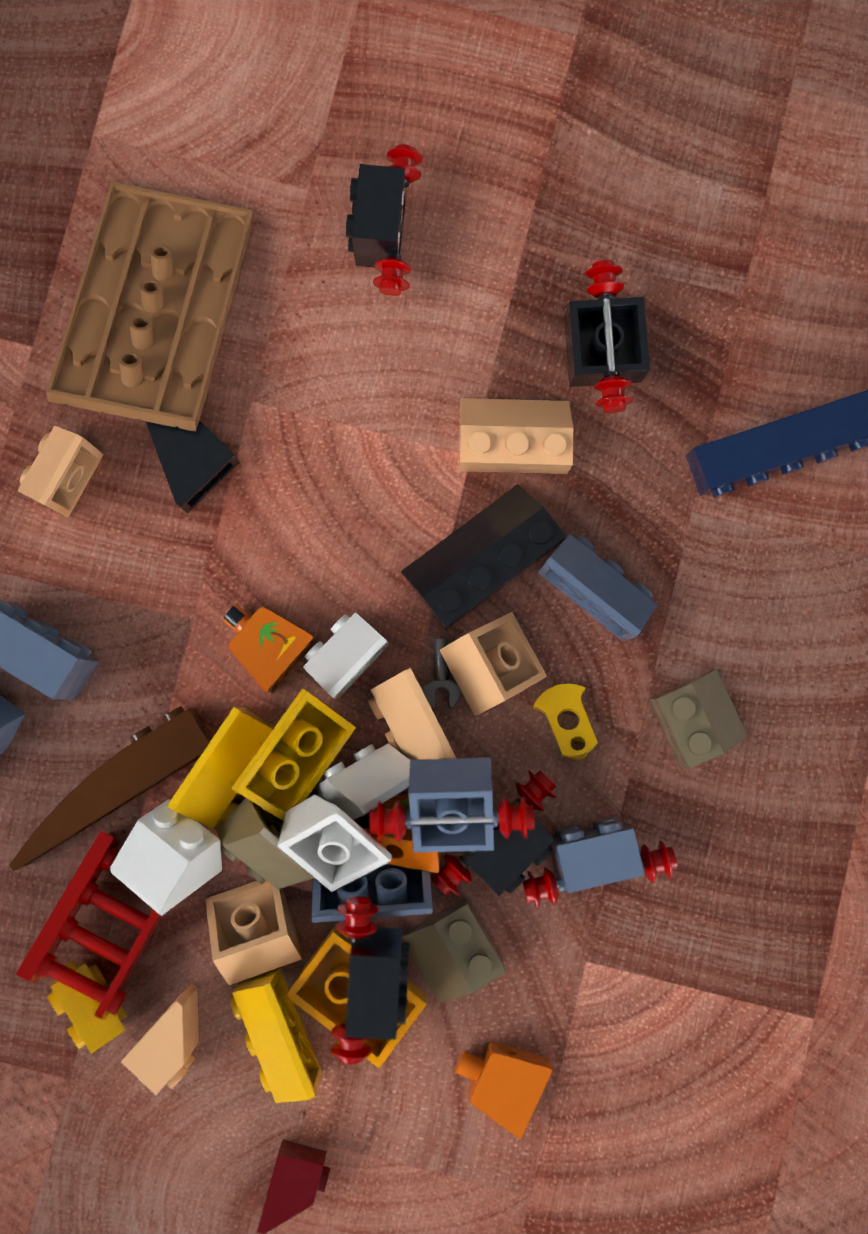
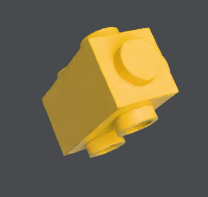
(80, 1009)

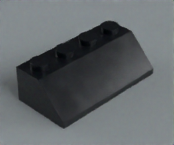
(483, 555)

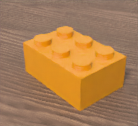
(323, 993)

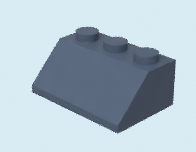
(599, 587)
(389, 887)

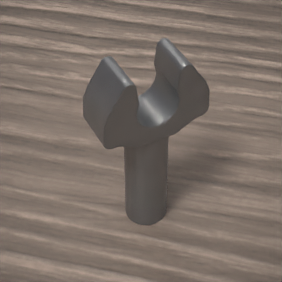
(441, 677)

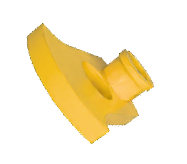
(567, 698)

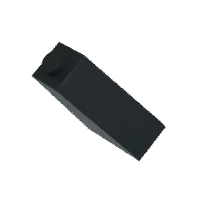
(191, 461)

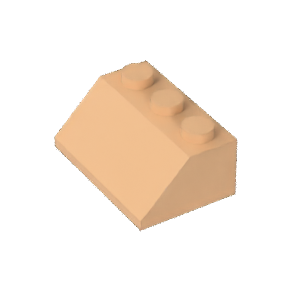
(515, 436)
(410, 718)

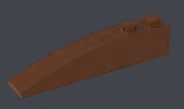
(121, 779)

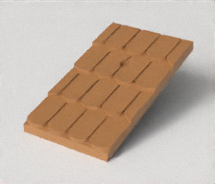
(151, 307)

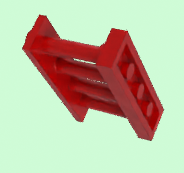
(63, 926)

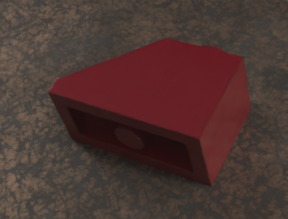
(294, 1184)

